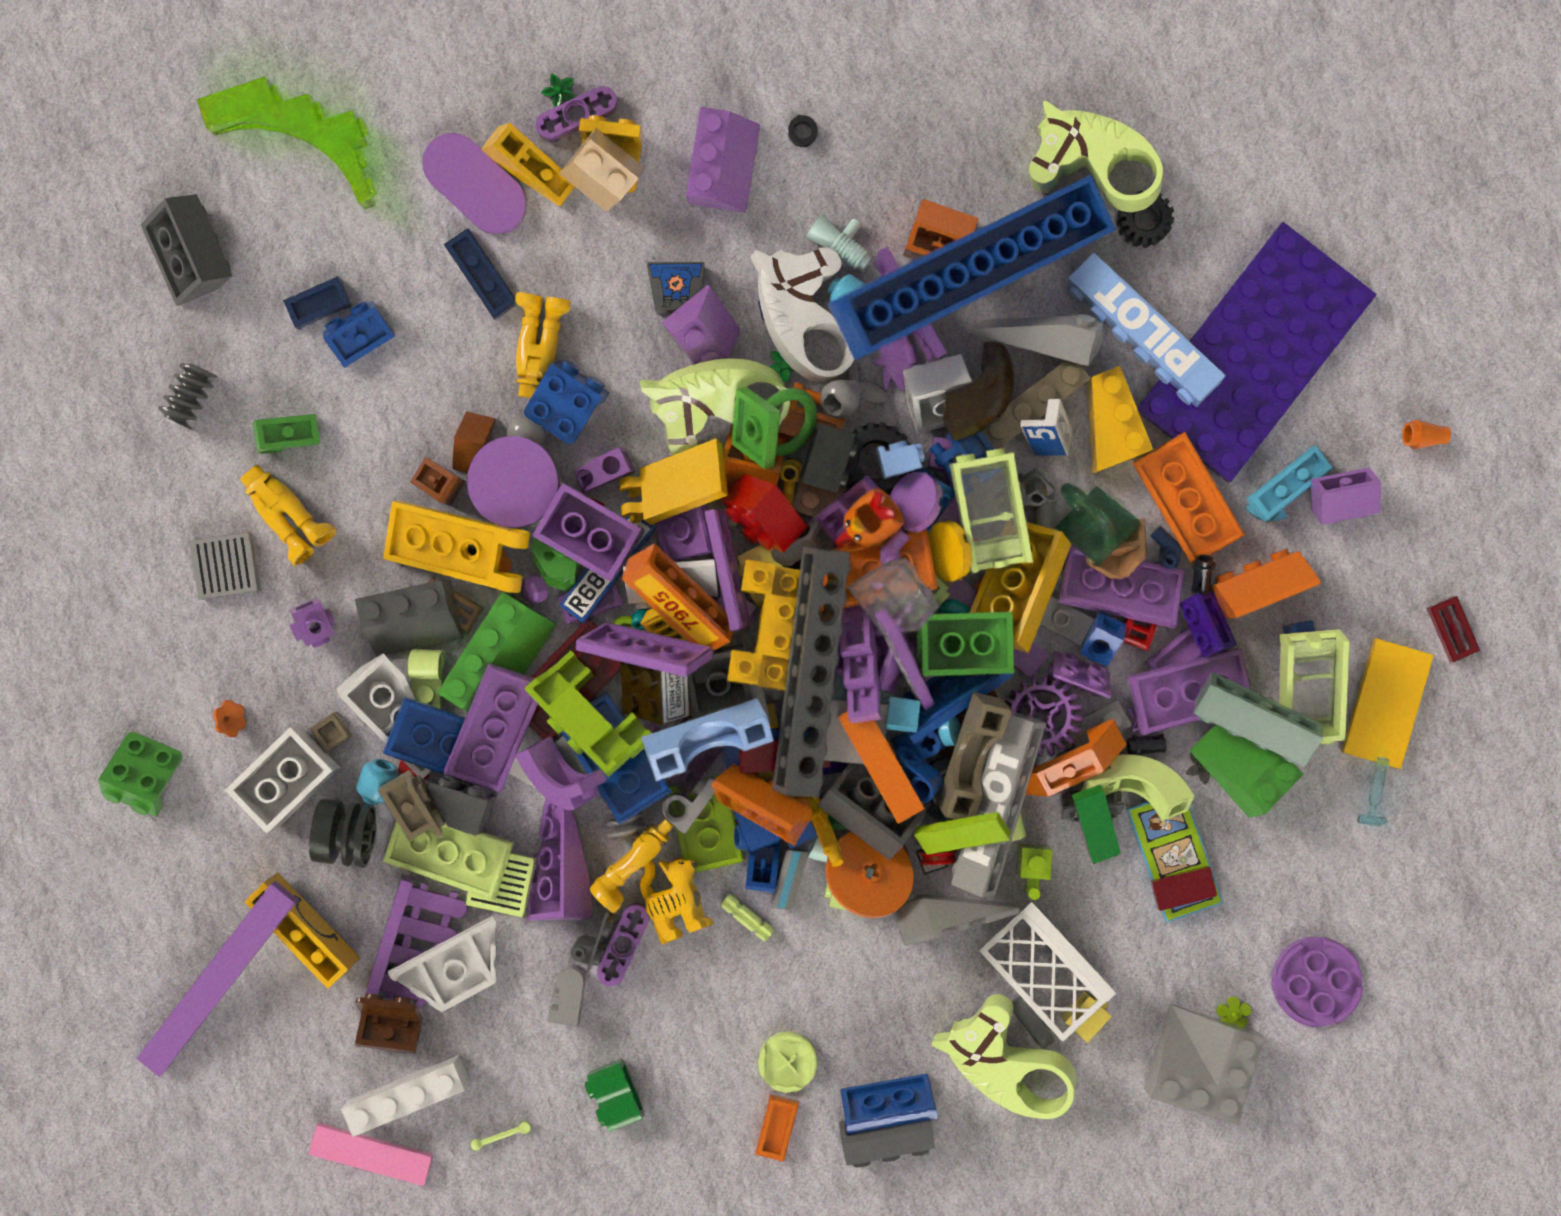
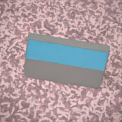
(789, 878)

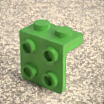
(139, 773)

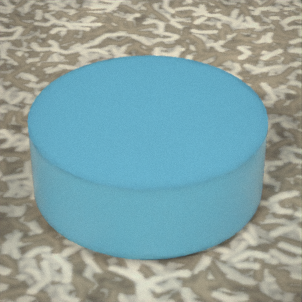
(950, 731)

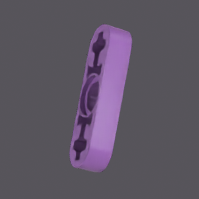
(564, 108)
(622, 967)

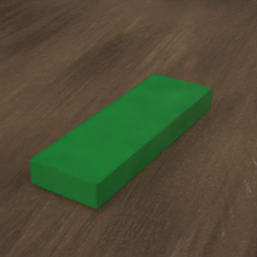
(1096, 824)

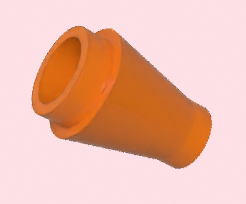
(1423, 434)

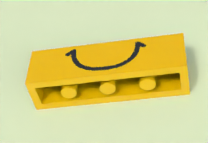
(310, 937)

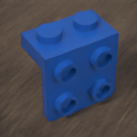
(565, 401)

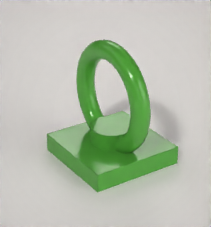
(758, 422)

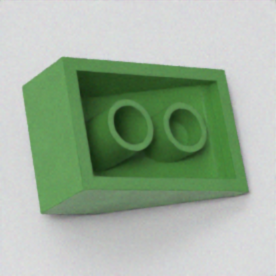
(966, 644)
(1246, 773)

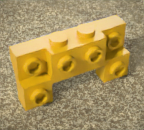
(770, 660)

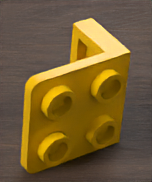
(624, 134)

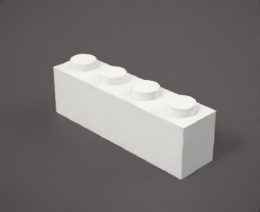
(405, 1095)

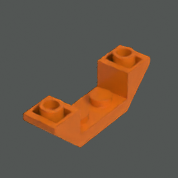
(1079, 763)

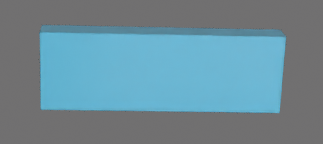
(1289, 483)

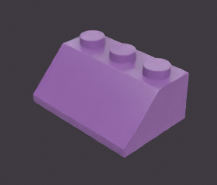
(722, 160)
(588, 532)

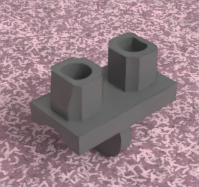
(1034, 488)

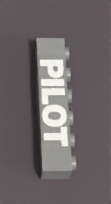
(1003, 791)

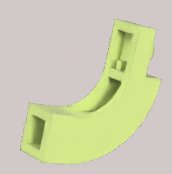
(1149, 779)

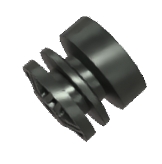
(336, 832)

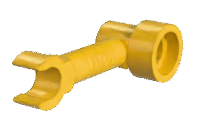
(789, 482)

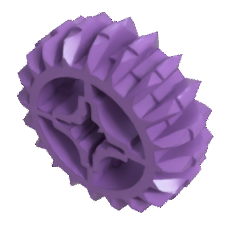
(1054, 708)

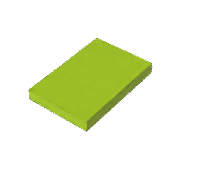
(710, 836)

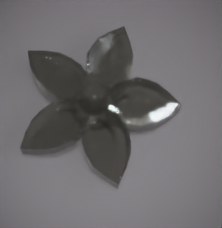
(1198, 769)

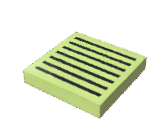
(514, 888)

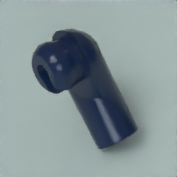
(1168, 548)

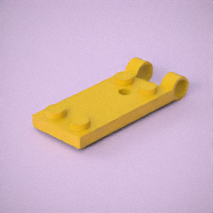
(441, 543)

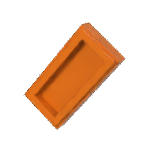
(777, 1127)

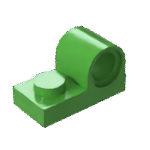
(281, 433)

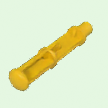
(825, 832)

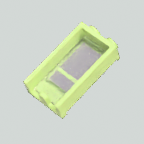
(991, 509)
(1316, 678)

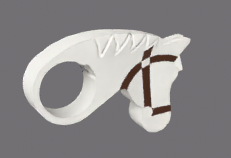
(788, 305)

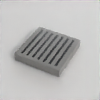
(224, 565)

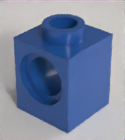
(1104, 629)

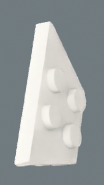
(452, 968)

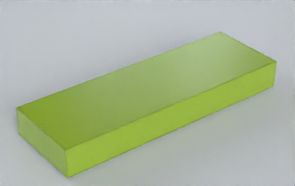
(962, 833)

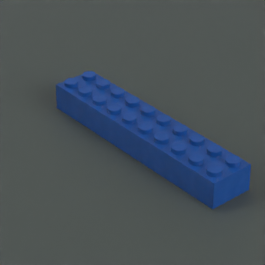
(971, 267)

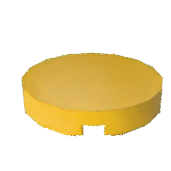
(949, 551)

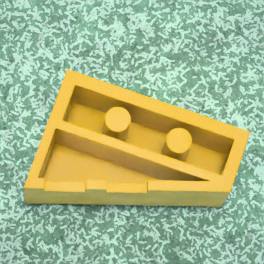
(1114, 421)

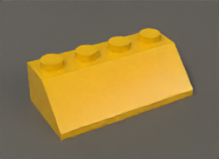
(1025, 586)

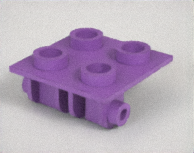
(1090, 677)

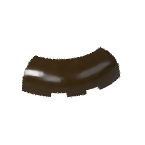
(984, 399)

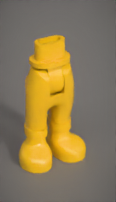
(535, 358)
(274, 499)
(644, 849)

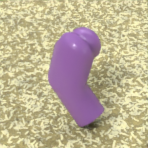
(891, 549)

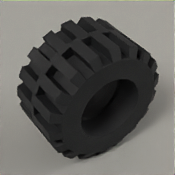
(874, 434)

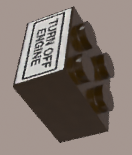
(654, 694)

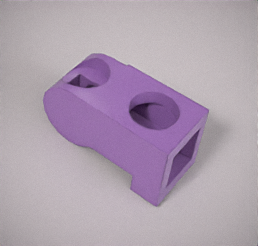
(604, 470)

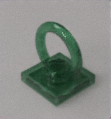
(1095, 523)

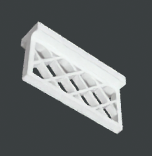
(1067, 953)

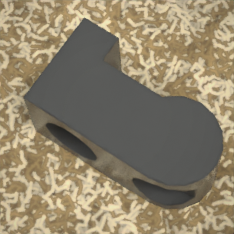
(814, 536)

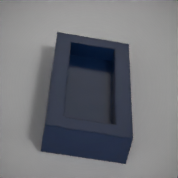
(317, 303)

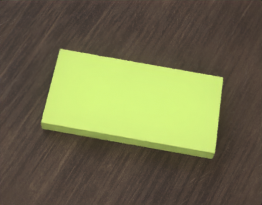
(453, 859)

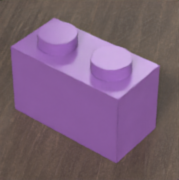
(1345, 496)

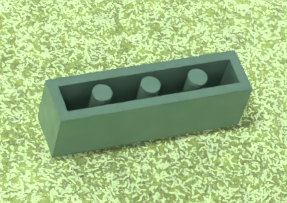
(1258, 719)

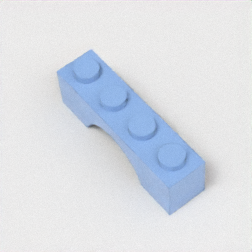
(737, 726)

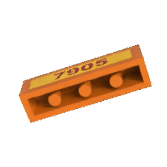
(677, 598)

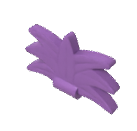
(896, 358)

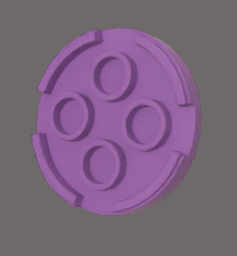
(512, 481)
(1317, 981)

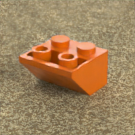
(935, 228)

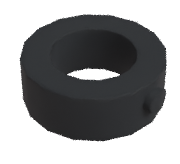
(802, 119)

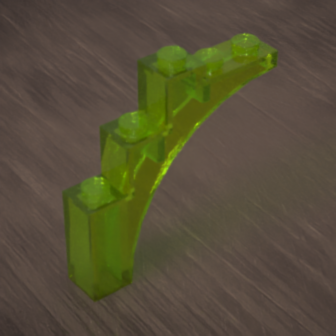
(261, 107)

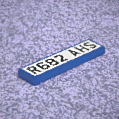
(593, 588)

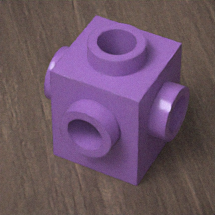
(305, 615)

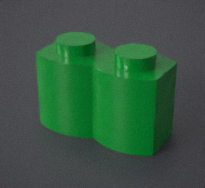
(615, 1095)

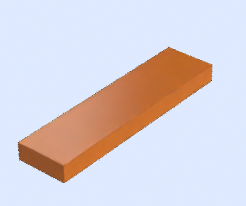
(883, 767)

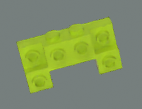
(588, 730)

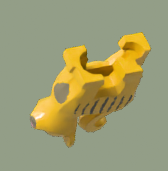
(680, 900)

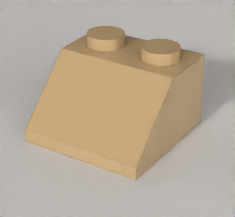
(602, 170)

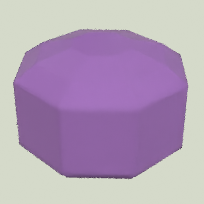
(534, 589)

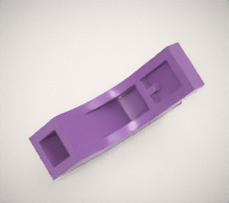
(556, 778)

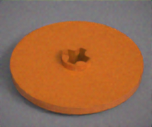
(864, 896)

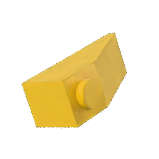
(527, 163)

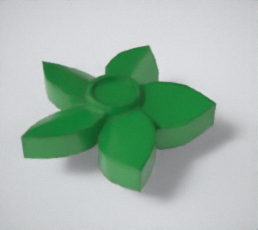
(559, 90)
(781, 366)

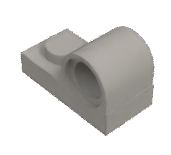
(693, 807)

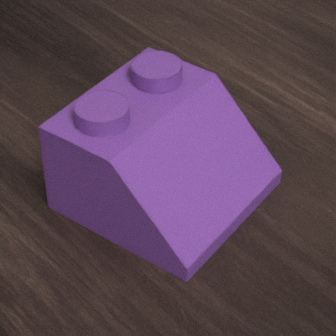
(703, 328)

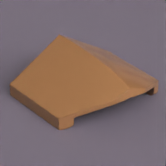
(1126, 556)

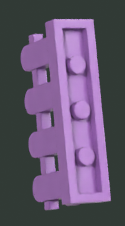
(411, 927)

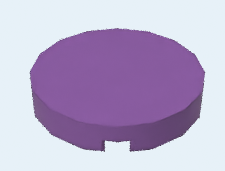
(918, 500)

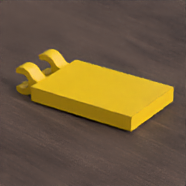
(676, 484)

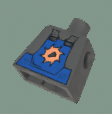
(674, 283)

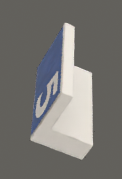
(1050, 435)

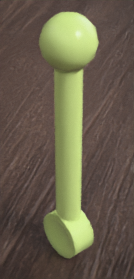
(524, 1128)

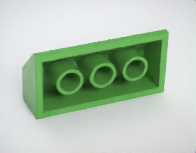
(507, 637)

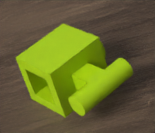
(1033, 863)

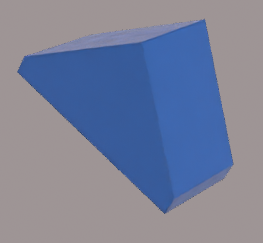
(763, 869)

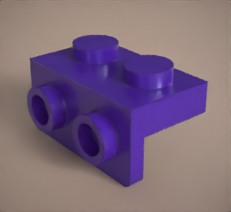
(1208, 624)

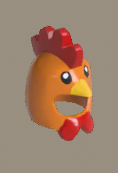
(871, 520)

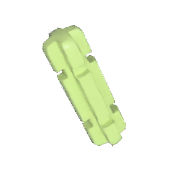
(747, 917)

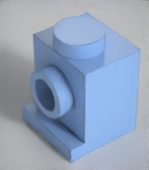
(900, 459)

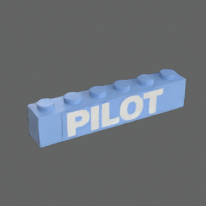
(1144, 330)

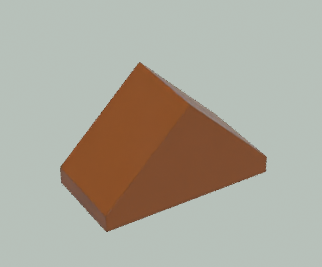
(471, 436)
(437, 482)

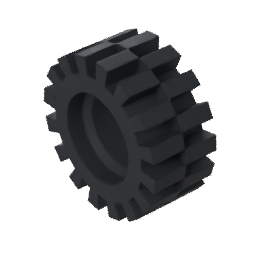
(1147, 237)

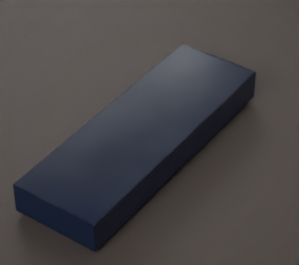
(481, 273)

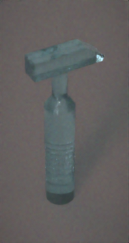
(1376, 794)

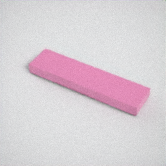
(371, 1154)

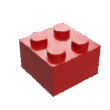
(763, 513)

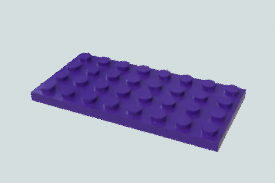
(1268, 342)

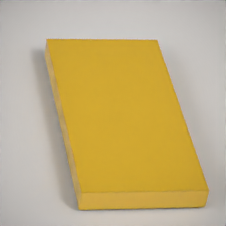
(1387, 702)

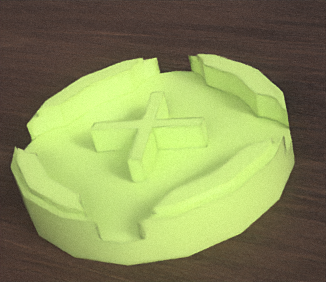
(787, 1061)

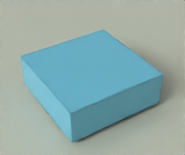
(903, 714)

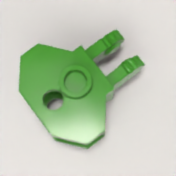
(555, 567)

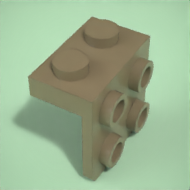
(411, 806)

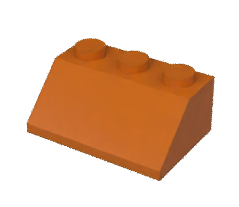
(1263, 583)
(761, 804)

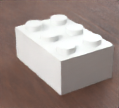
(282, 779)

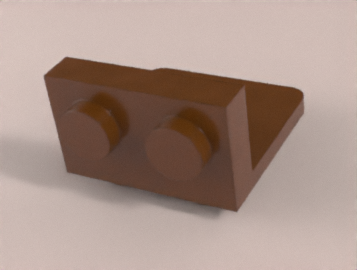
(388, 1024)

